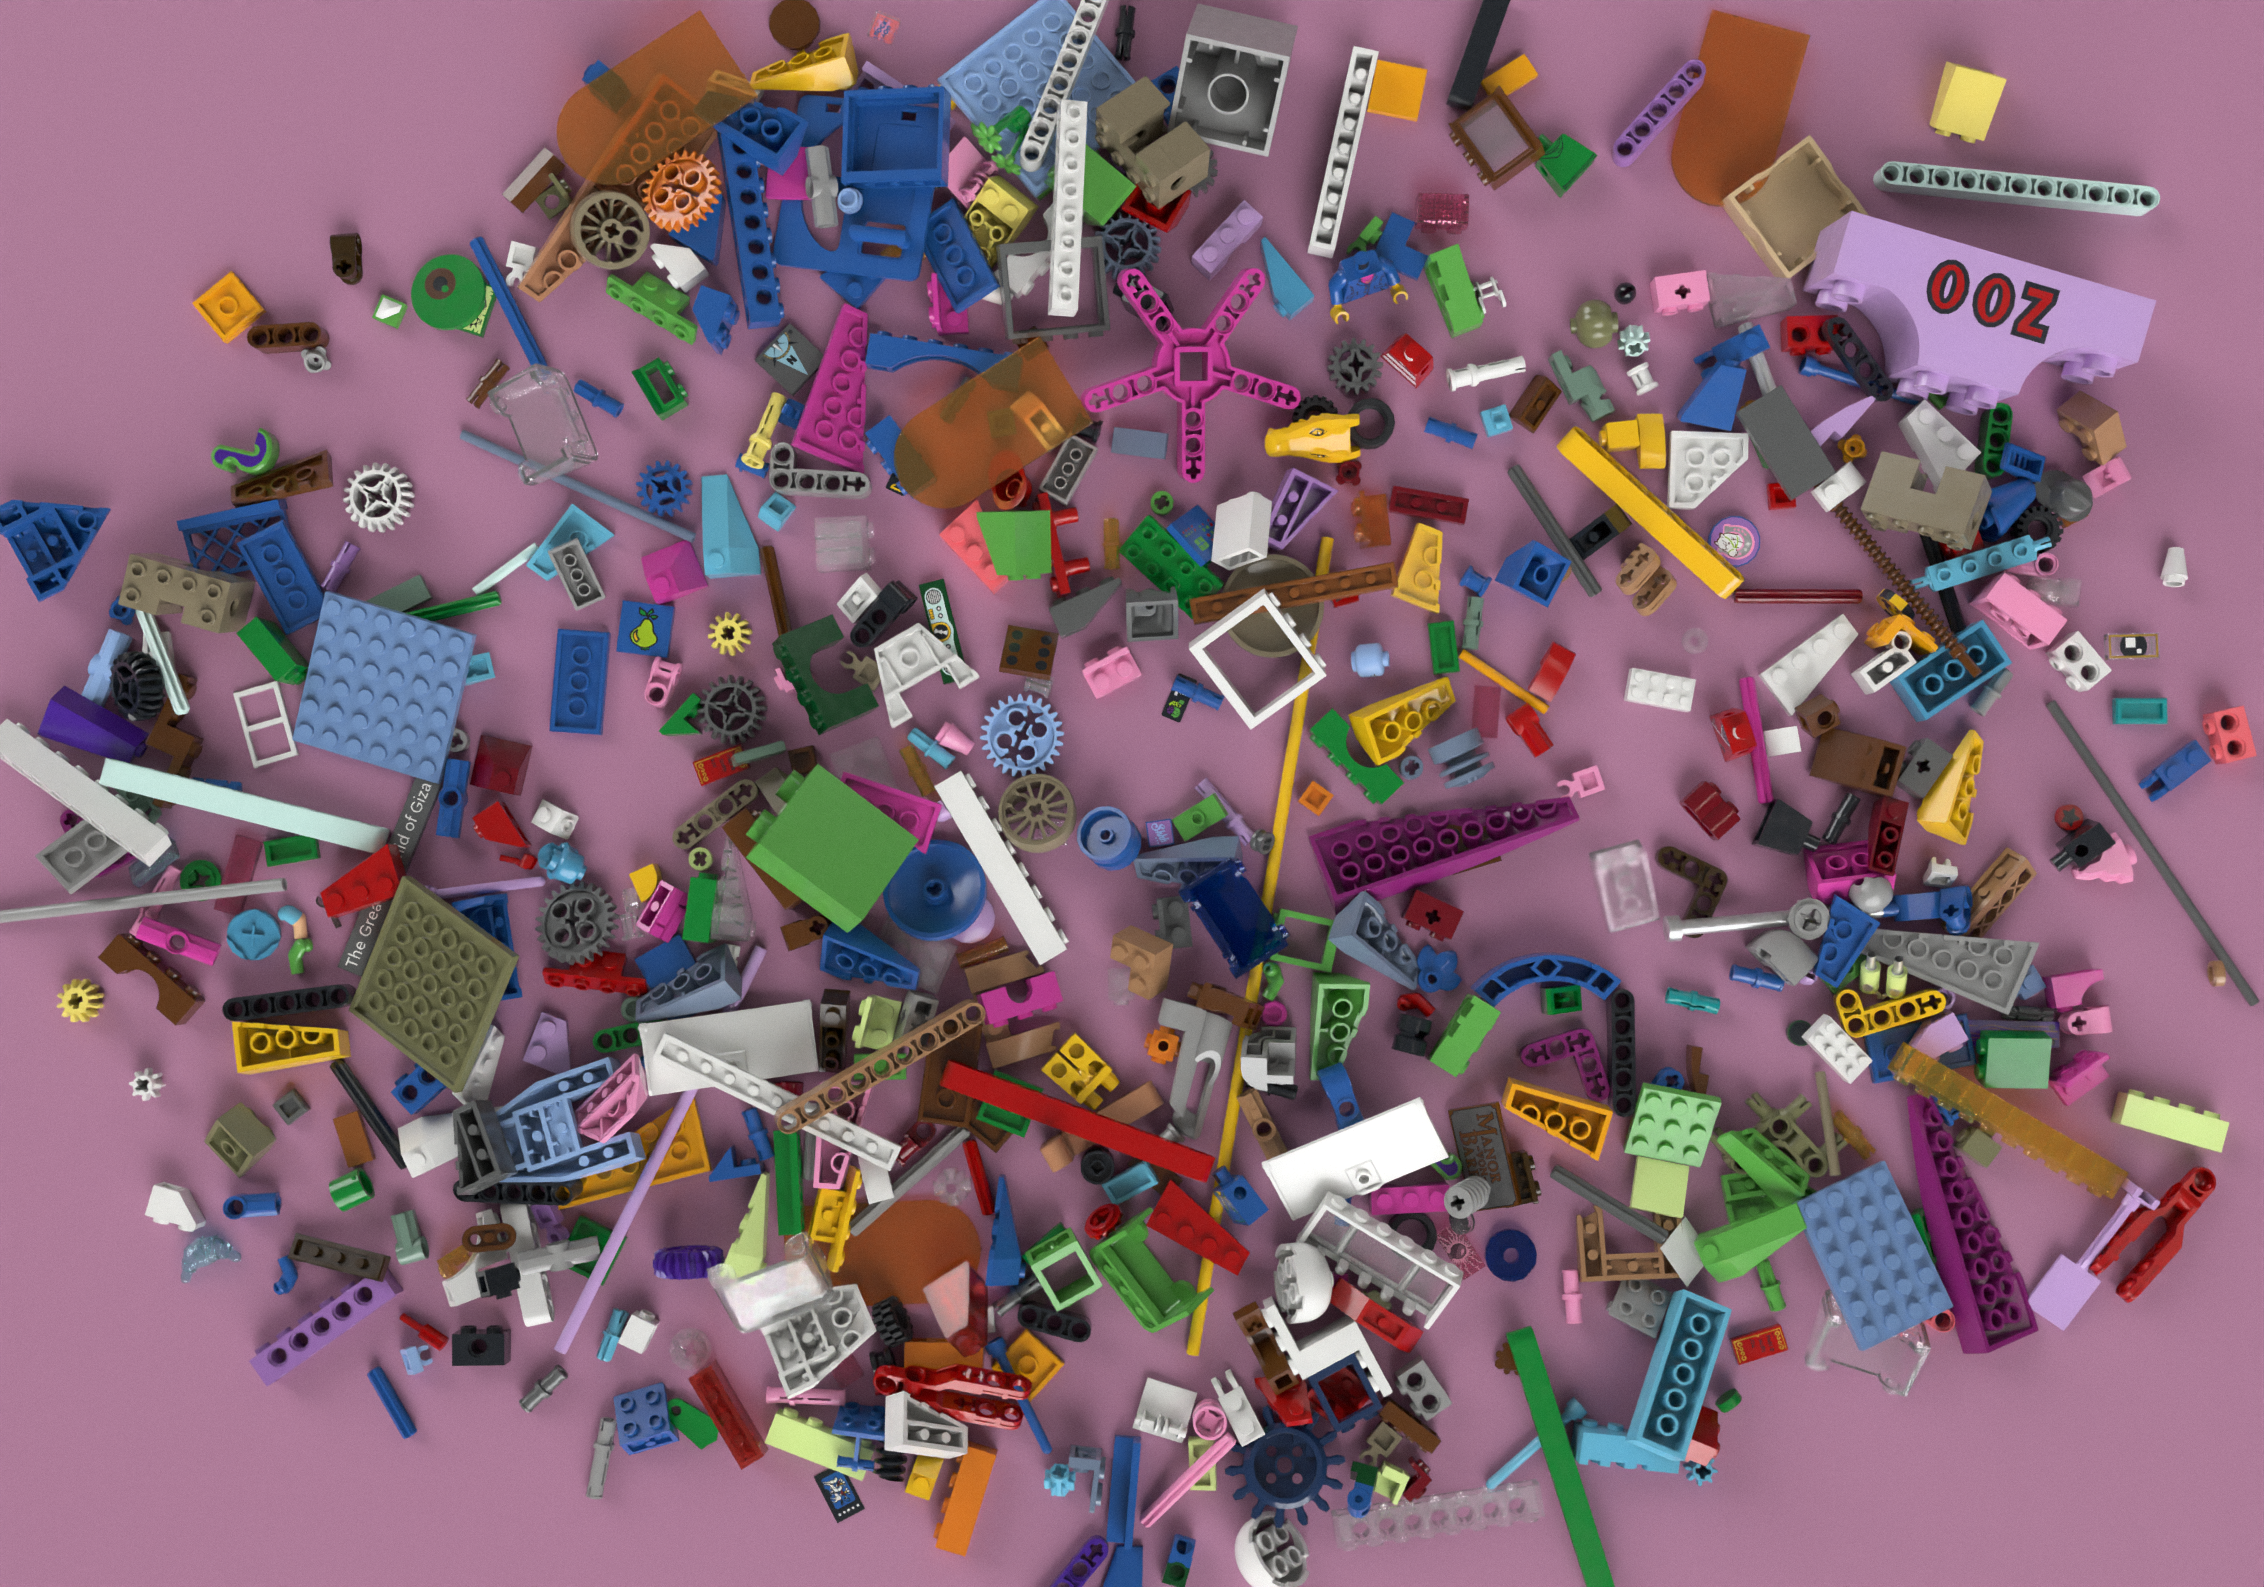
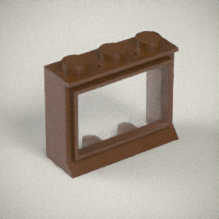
(1496, 139)

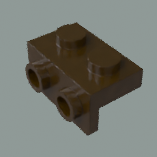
(1523, 1168)

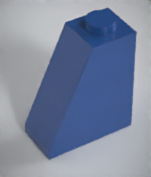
(707, 237)
(1716, 397)

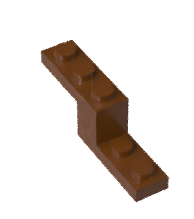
(174, 740)

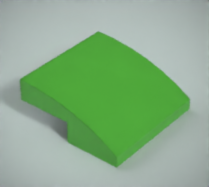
(1744, 1197)

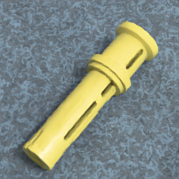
(761, 440)

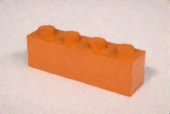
(966, 1498)

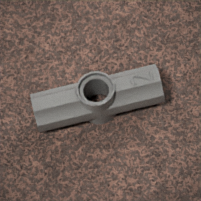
(821, 186)
(559, 1255)

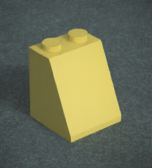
(1966, 102)

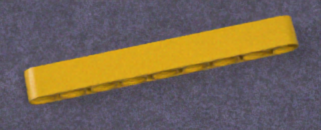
(1650, 512)

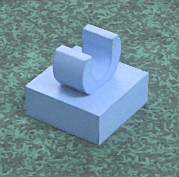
(412, 1359)

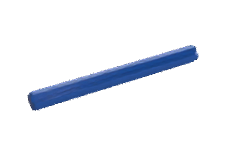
(507, 301)

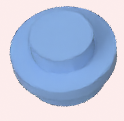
(850, 200)

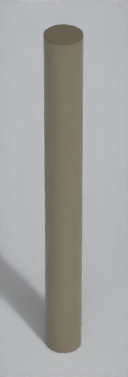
(1827, 1123)

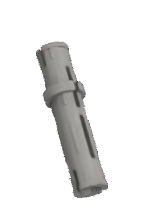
(600, 1463)

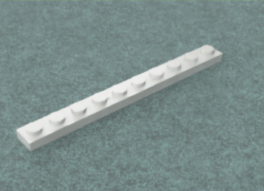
(771, 1097)

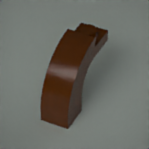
(1265, 1348)

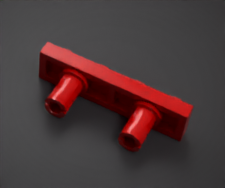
(1059, 567)

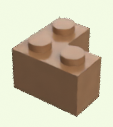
(2095, 425)
(1146, 956)

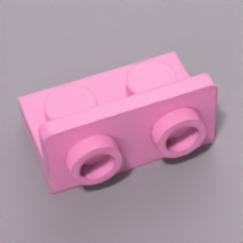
(1111, 671)

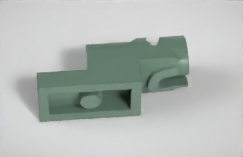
(1581, 385)

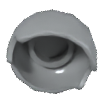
(1872, 894)

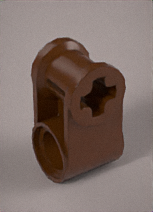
(803, 932)

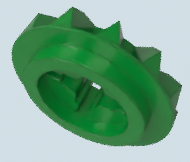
(205, 868)

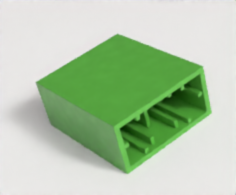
(829, 846)

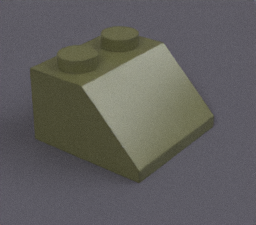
(240, 1139)

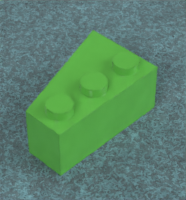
(1453, 291)
(1463, 1035)

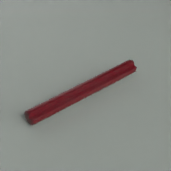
(1798, 596)

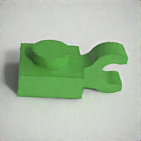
(1368, 235)

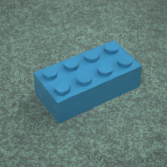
(1941, 679)

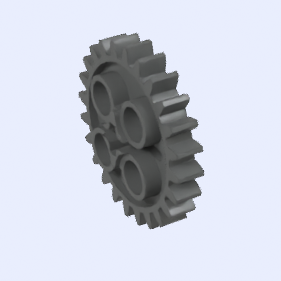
(555, 928)

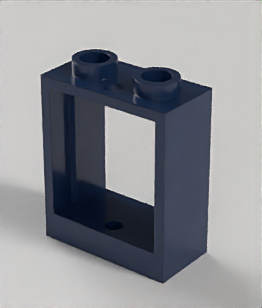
(1366, 1412)

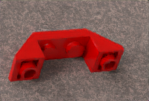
(1374, 1316)

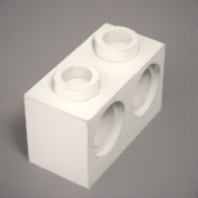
(2082, 656)

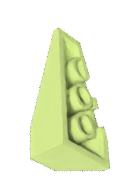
(750, 1249)

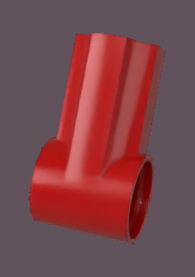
(1526, 724)

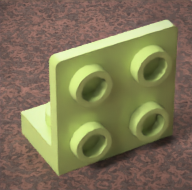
(877, 1022)

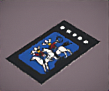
(839, 1494)

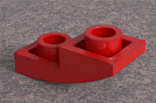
(1552, 671)

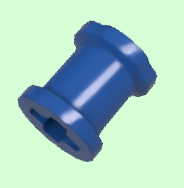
(1475, 581)

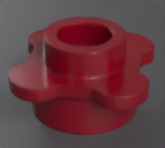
(1353, 478)

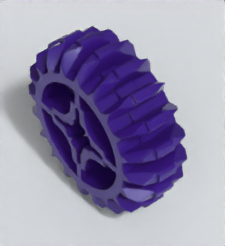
(686, 1261)

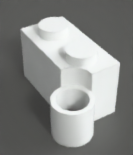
(1885, 665)

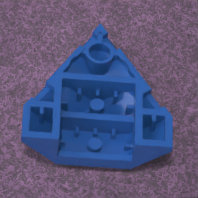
(49, 540)

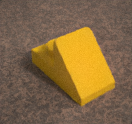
(924, 1476)

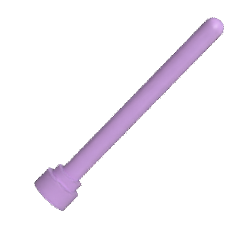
(488, 887)

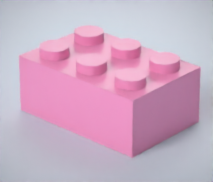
(2018, 611)

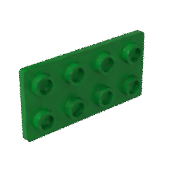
(1168, 564)

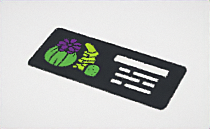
(1177, 703)

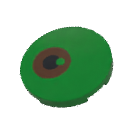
(449, 292)

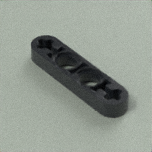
(1861, 356)

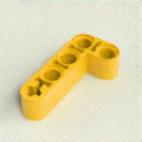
(1891, 1007)

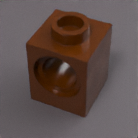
(1810, 719)

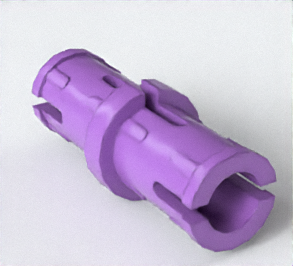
(340, 567)

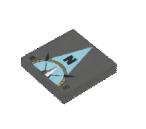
(790, 359)

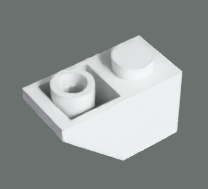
(682, 264)
(176, 1206)

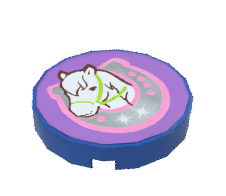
(1735, 540)

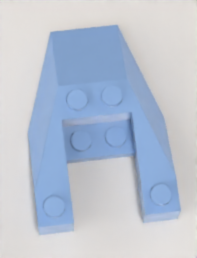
(544, 1130)

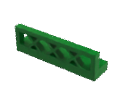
(789, 1183)

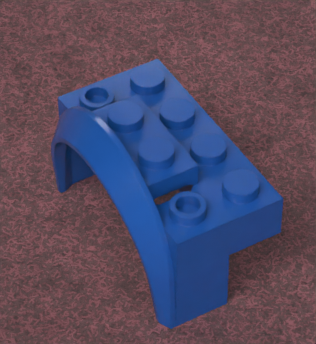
(492, 915)

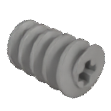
(1467, 1197)

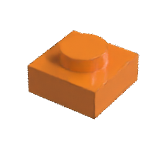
(1315, 798)

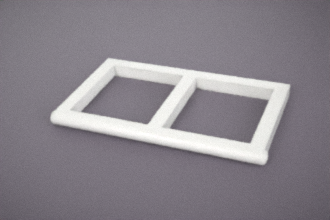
(283, 719)

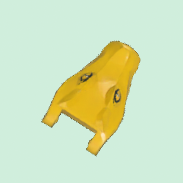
(1318, 438)

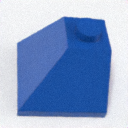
(1534, 572)

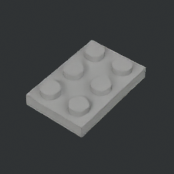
(79, 855)

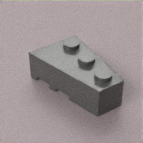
(481, 1148)

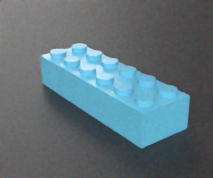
(1678, 1375)

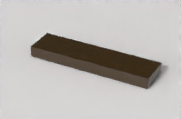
(339, 1257)

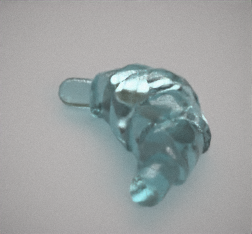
(205, 1252)

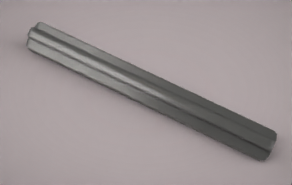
(1609, 1204)

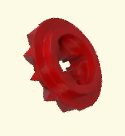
(1110, 1213)

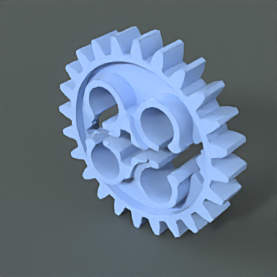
(1001, 725)

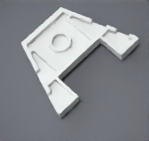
(911, 659)

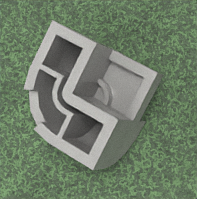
(1784, 954)
(1269, 1057)

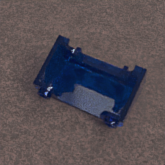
(1234, 915)

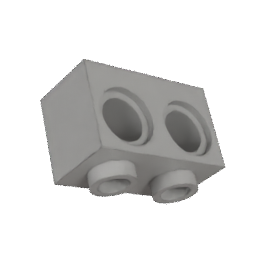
(1427, 1385)

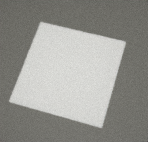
(1682, 1252)

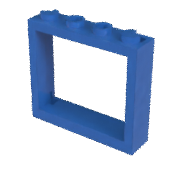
(894, 178)

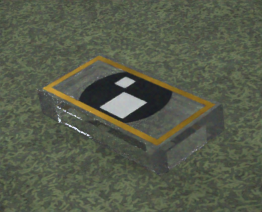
(2131, 646)

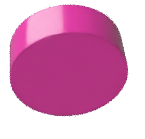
(1274, 1013)

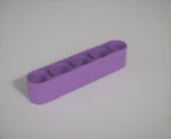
(1664, 102)

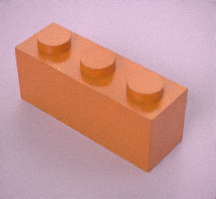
(937, 1353)

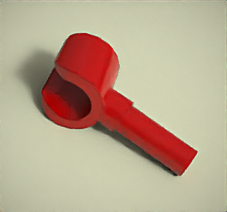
(527, 861)

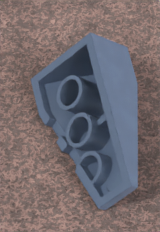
(701, 988)

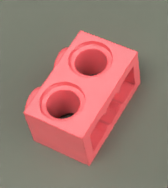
(2236, 732)

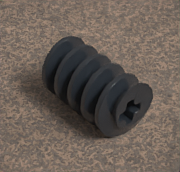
(891, 1464)

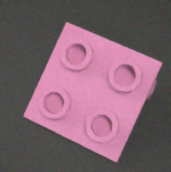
(968, 172)

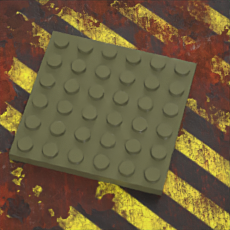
(433, 983)

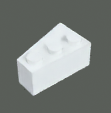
(920, 1430)

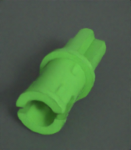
(1770, 1286)

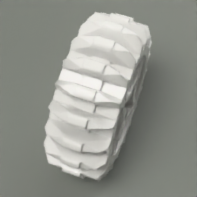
(383, 488)

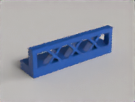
(1123, 1490)

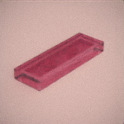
(239, 869)

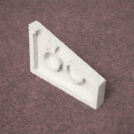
(484, 1068)

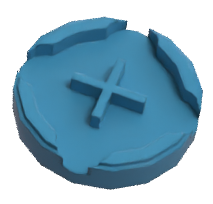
(253, 934)

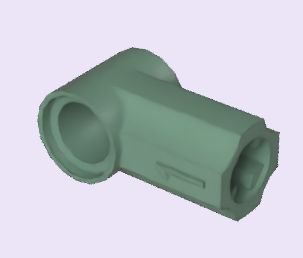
(410, 1244)

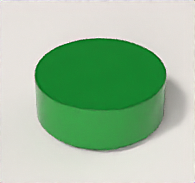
(1728, 1400)

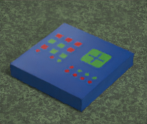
(1195, 534)

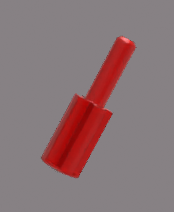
(426, 1332)

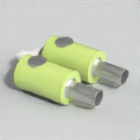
(1895, 981)

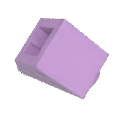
(1939, 1035)

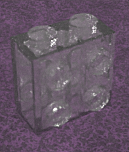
(843, 544)

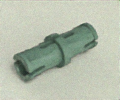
(1473, 623)

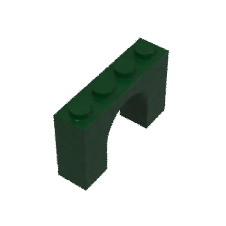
(824, 708)

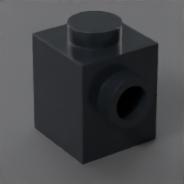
(498, 1281)

